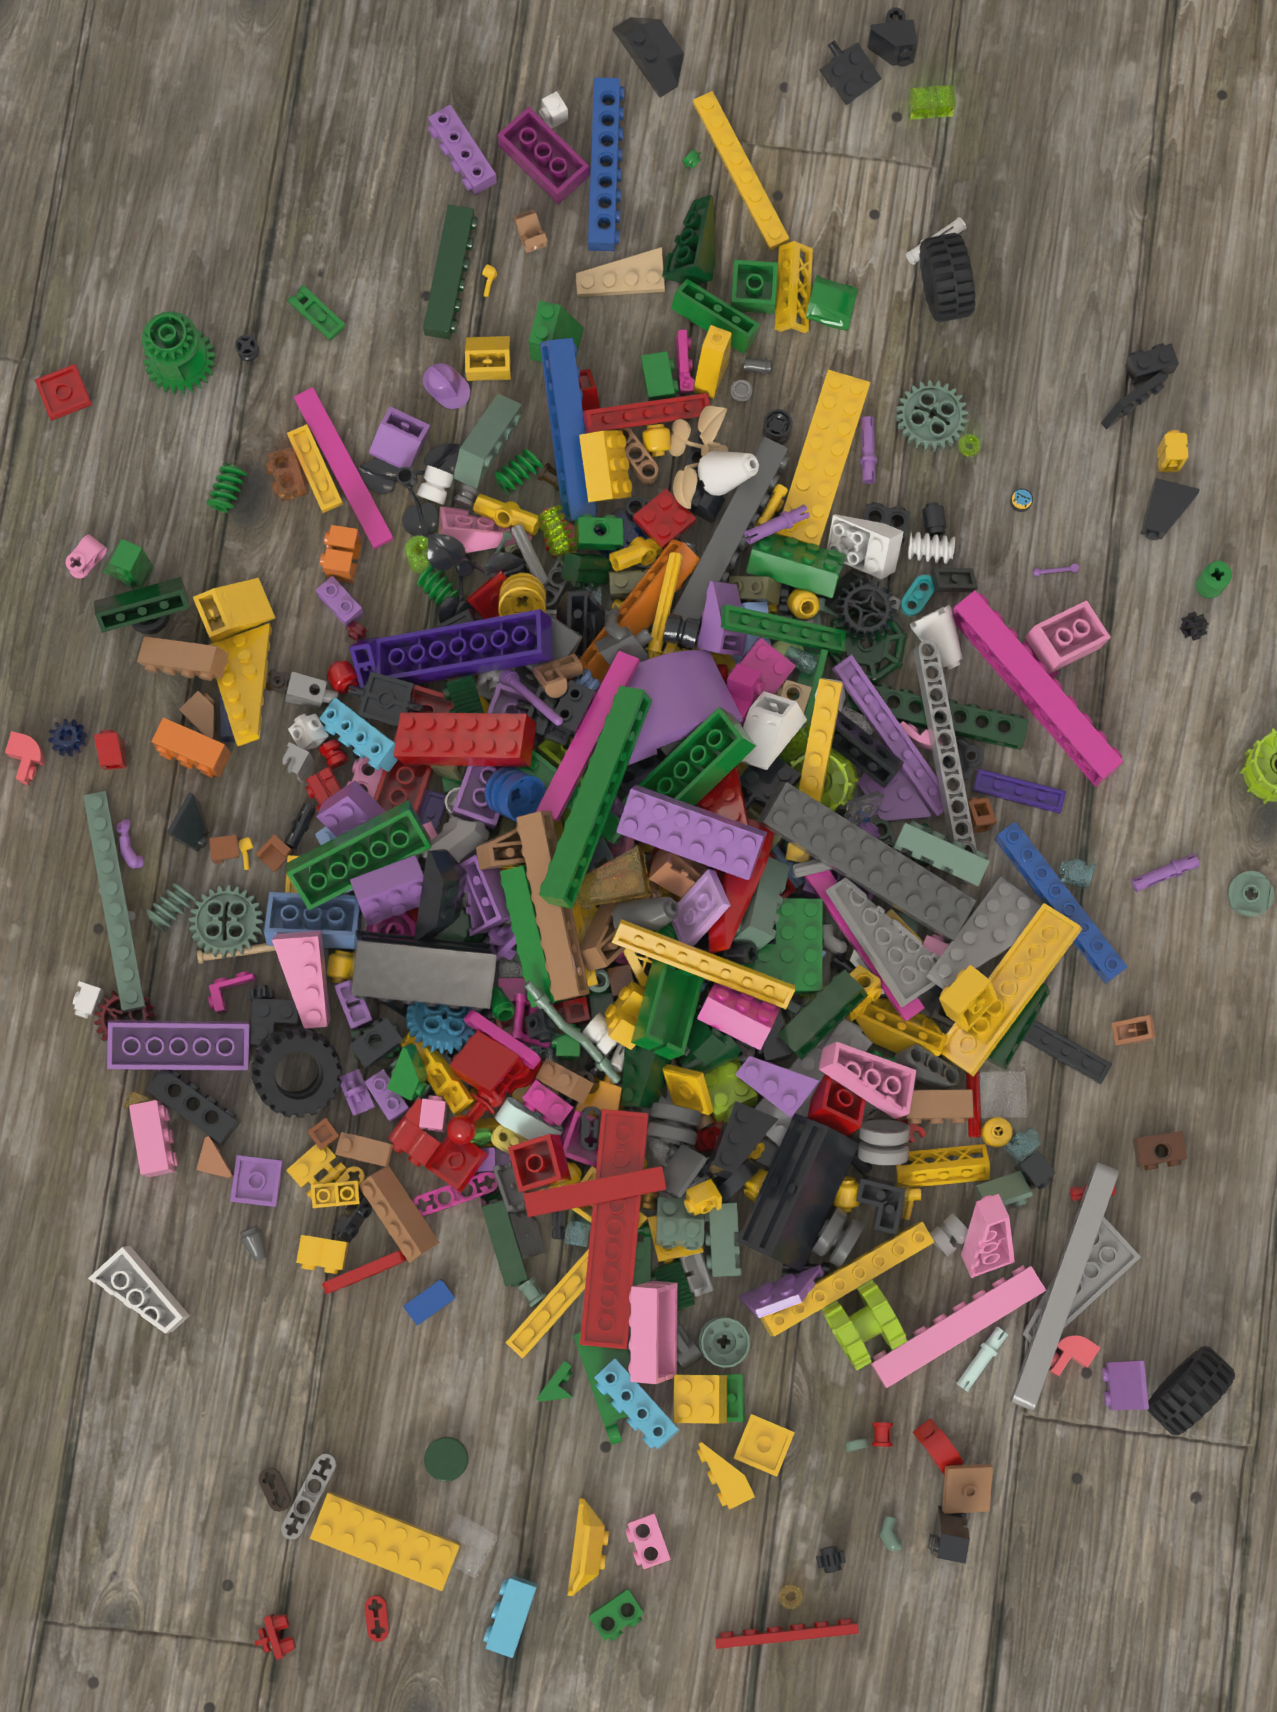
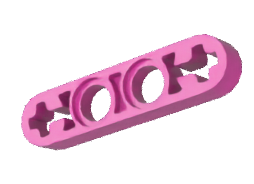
(478, 1022)
(456, 1197)

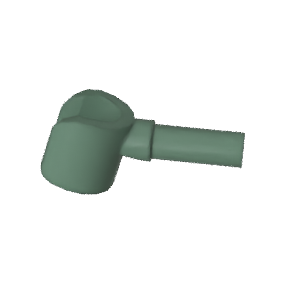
(822, 608)

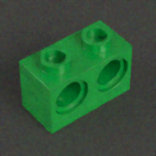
(613, 1609)

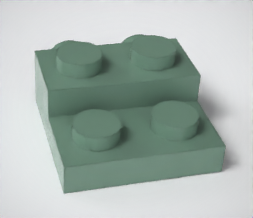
(678, 1226)

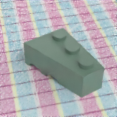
(723, 1240)

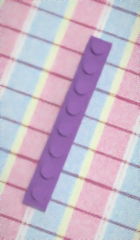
(890, 732)

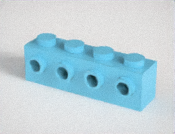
(359, 733)
(637, 1404)

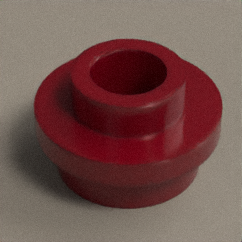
(356, 631)

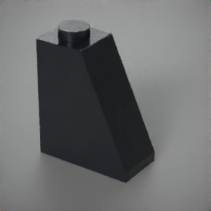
(1165, 507)

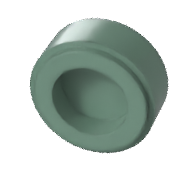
(856, 1445)

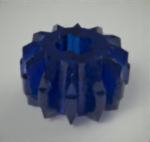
(74, 731)

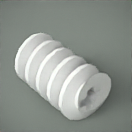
(931, 547)

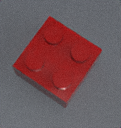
(539, 1163)

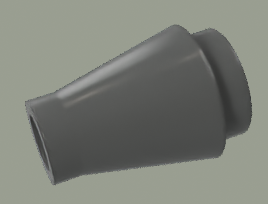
(254, 1243)

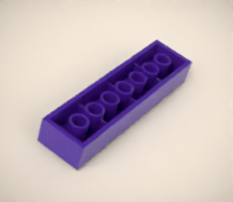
(466, 648)

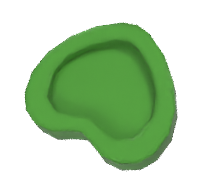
(482, 1136)

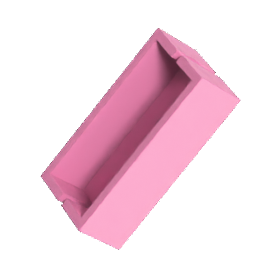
(653, 1332)

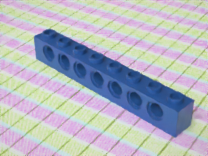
(605, 90)
(1056, 895)

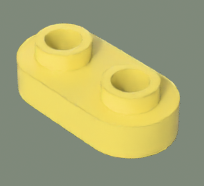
(511, 1138)

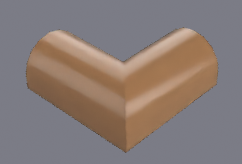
(554, 674)

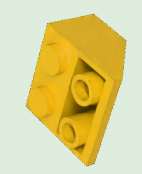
(488, 358)

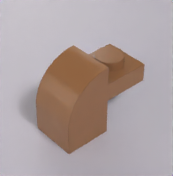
(530, 231)

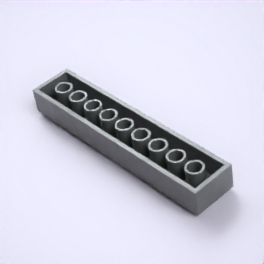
(729, 539)
(866, 860)

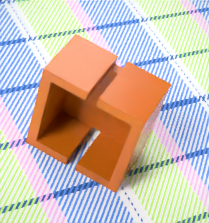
(342, 548)

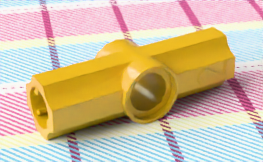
(497, 511)
(639, 551)

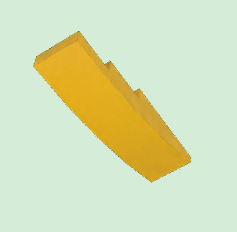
(442, 1077)

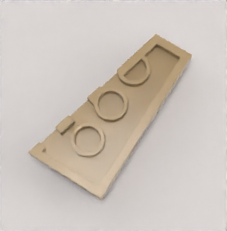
(626, 276)

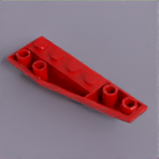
(739, 894)

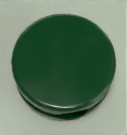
(446, 1459)

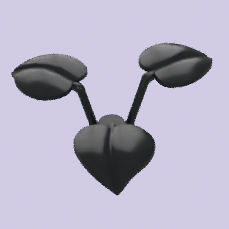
(381, 478)
(446, 550)

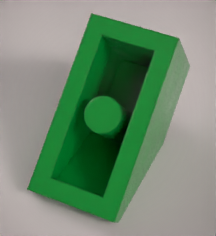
(409, 1074)

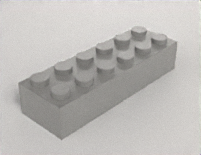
(809, 1066)

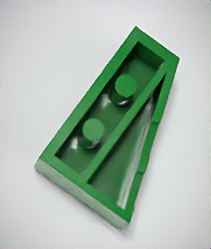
(129, 564)

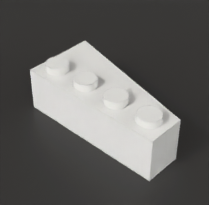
(139, 1288)

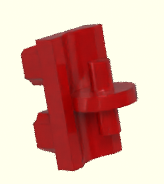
(280, 1646)

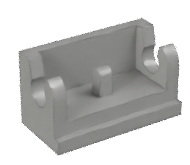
(300, 763)

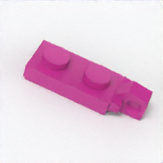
(684, 364)

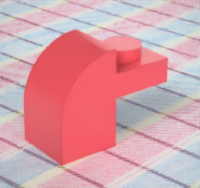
(30, 754)
(1075, 1348)

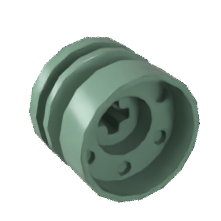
(730, 1353)

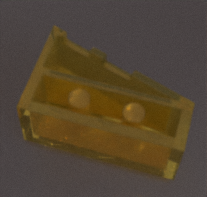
(616, 880)

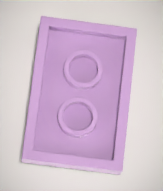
(700, 908)

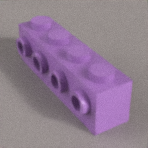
(462, 150)

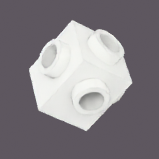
(308, 731)

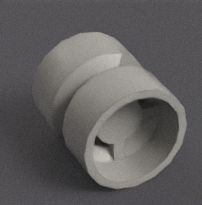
(949, 1235)

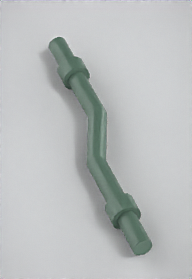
(543, 1001)

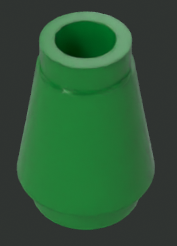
(501, 1005)

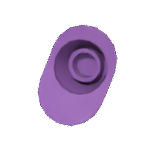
(446, 386)

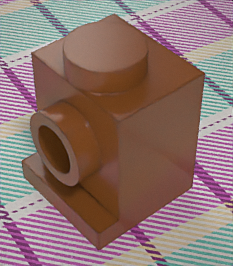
(981, 814)

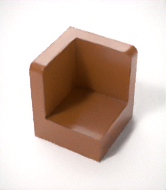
(224, 848)
(274, 853)
(323, 1133)

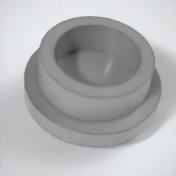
(741, 390)

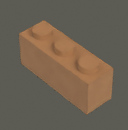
(940, 1106)

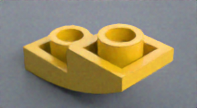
(335, 1194)

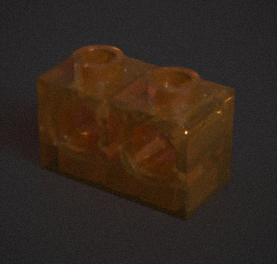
(289, 473)

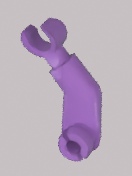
(125, 846)

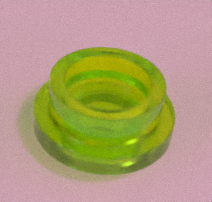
(969, 438)

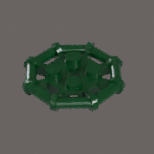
(879, 650)

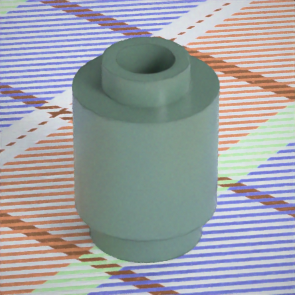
(603, 975)

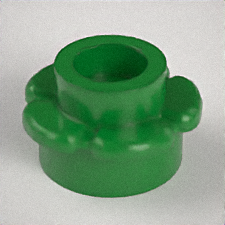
(692, 159)

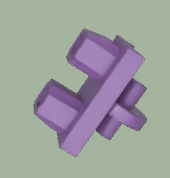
(503, 942)
(356, 1092)

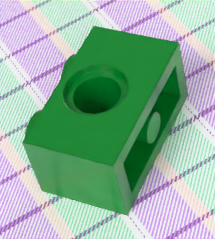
(588, 540)

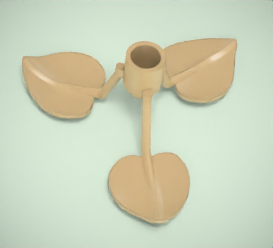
(708, 424)

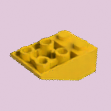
(233, 608)

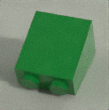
(552, 323)

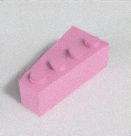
(305, 971)
(873, 1078)
(988, 1237)

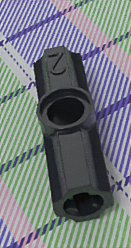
(737, 953)

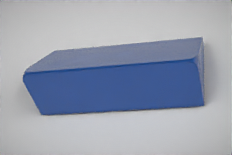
(429, 1302)

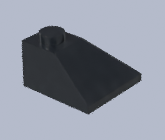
(190, 825)

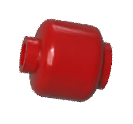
(341, 676)

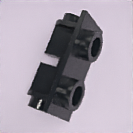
(348, 1227)

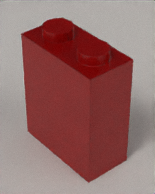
(487, 1065)

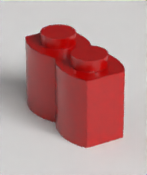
(414, 1142)

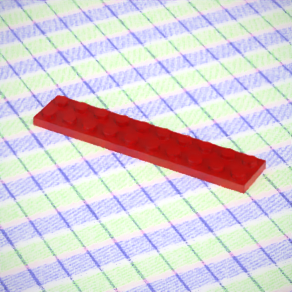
(613, 1234)

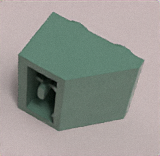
(1011, 1188)

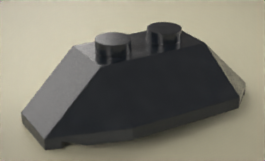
(652, 51)
(583, 615)
(440, 894)

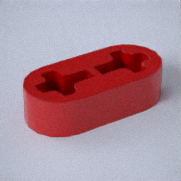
(371, 1619)

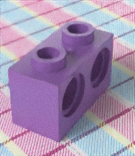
(339, 601)
(355, 1009)
(390, 1102)

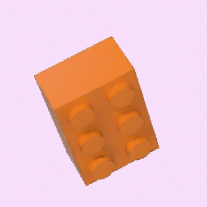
(190, 748)

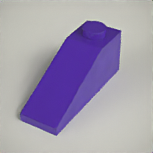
(364, 659)

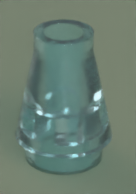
(802, 660)

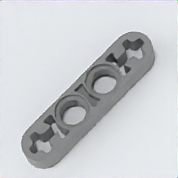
(307, 1495)

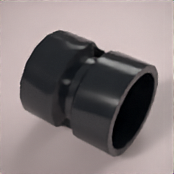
(777, 422)
(681, 630)

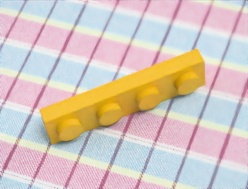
(314, 468)

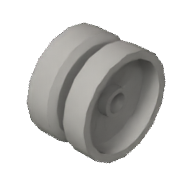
(884, 1142)

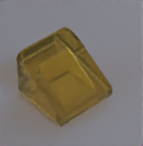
(134, 1098)

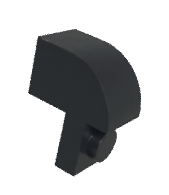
(705, 504)

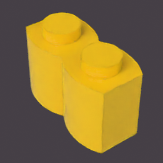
(322, 1253)

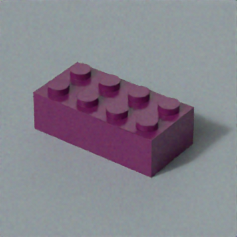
(543, 155)

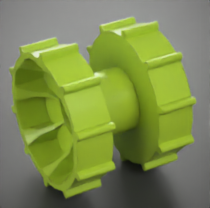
(1259, 768)
(841, 780)
(864, 1324)

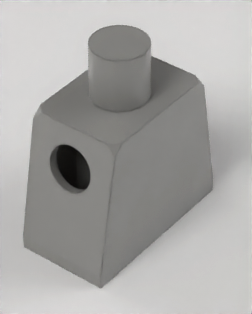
(300, 688)

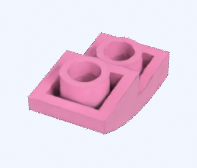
(922, 740)

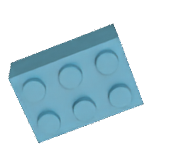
(510, 1615)

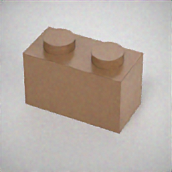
(564, 1080)

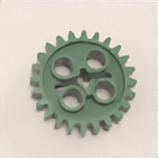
(923, 433)
(205, 921)

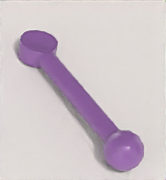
(1073, 568)

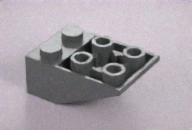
(564, 643)

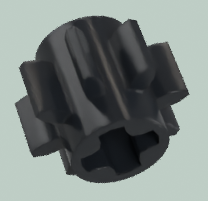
(1194, 626)
(830, 1559)

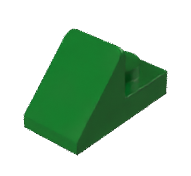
(552, 1390)

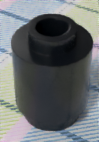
(934, 519)

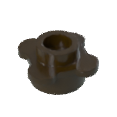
(280, 687)

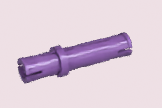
(868, 458)
(783, 521)
(1173, 869)

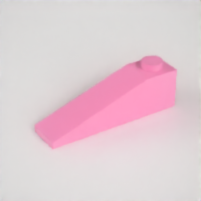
(472, 531)

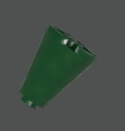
(726, 1055)

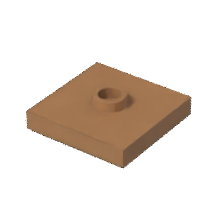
(967, 1488)

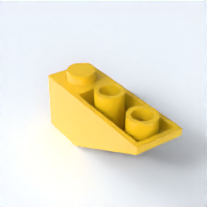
(730, 1480)

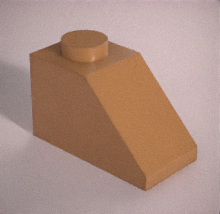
(201, 714)
(364, 1149)

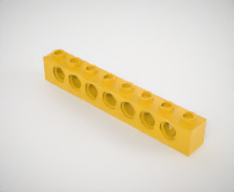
(851, 1276)

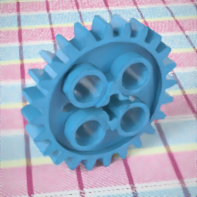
(439, 1026)

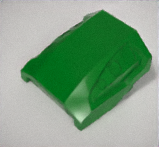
(831, 303)

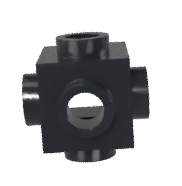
(542, 1027)

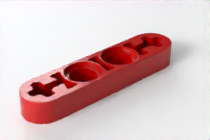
(363, 1272)

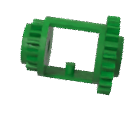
(176, 353)

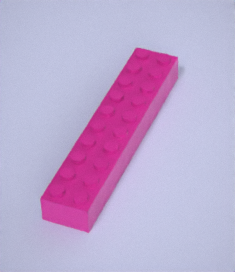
(1036, 688)

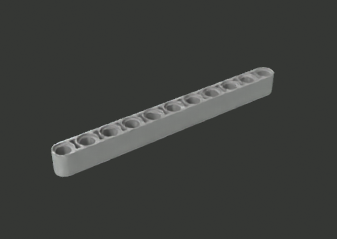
(939, 751)
(1064, 1286)

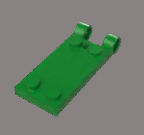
(594, 1361)

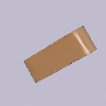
(641, 464)

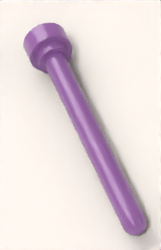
(511, 679)

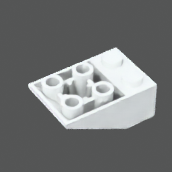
(867, 544)
(771, 726)

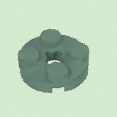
(1261, 887)

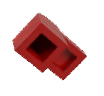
(937, 1445)

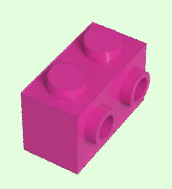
(547, 1102)

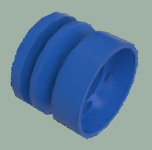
(513, 792)

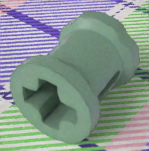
(532, 1292)

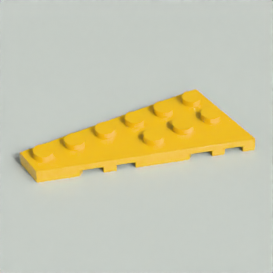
(245, 681)

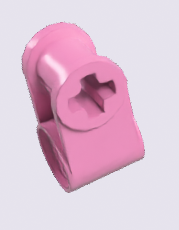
(87, 555)

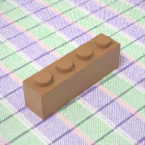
(182, 658)
(399, 1214)

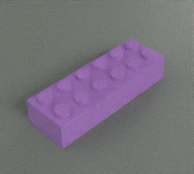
(471, 797)
(691, 832)
(178, 1045)

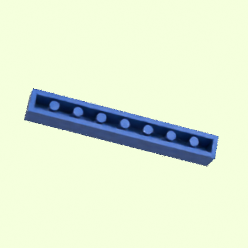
(566, 424)

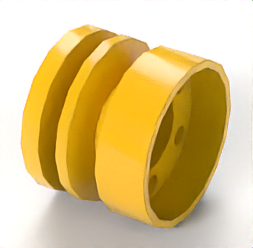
(519, 586)

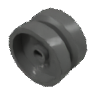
(673, 1125)
(840, 1238)

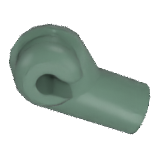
(888, 1536)

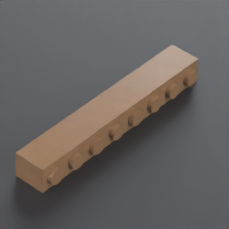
(556, 923)

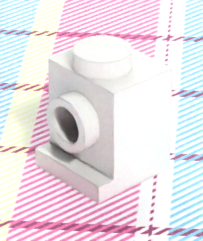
(553, 110)
(87, 1000)

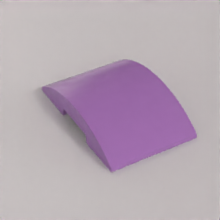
(683, 695)

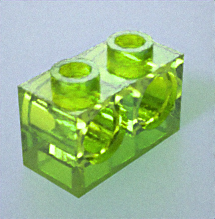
(931, 102)

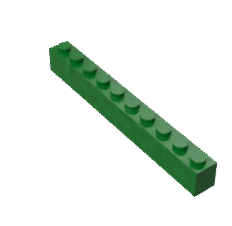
(595, 797)

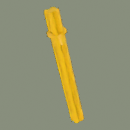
(664, 604)

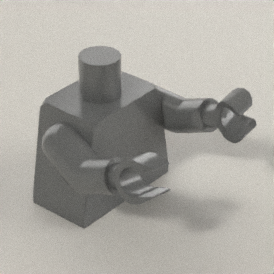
(622, 639)

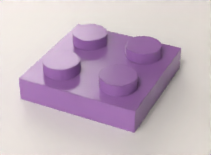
(256, 1181)

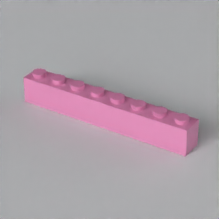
(958, 1326)

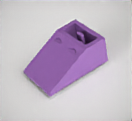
(711, 634)

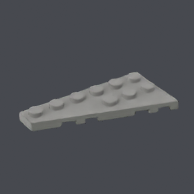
(986, 933)
(888, 944)
(1107, 1262)

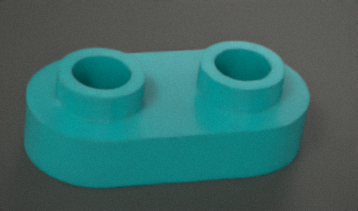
(917, 596)

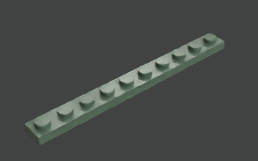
(114, 902)

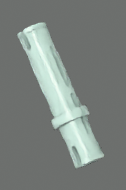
(982, 1358)

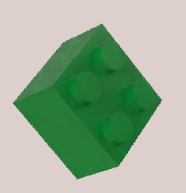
(754, 286)

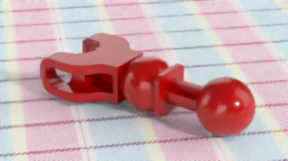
(463, 1129)

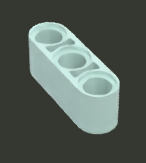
(524, 1121)

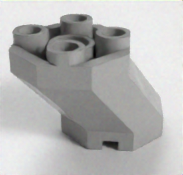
(459, 839)

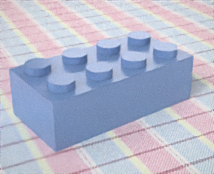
(335, 918)

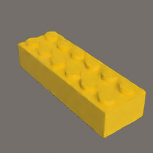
(385, 1541)

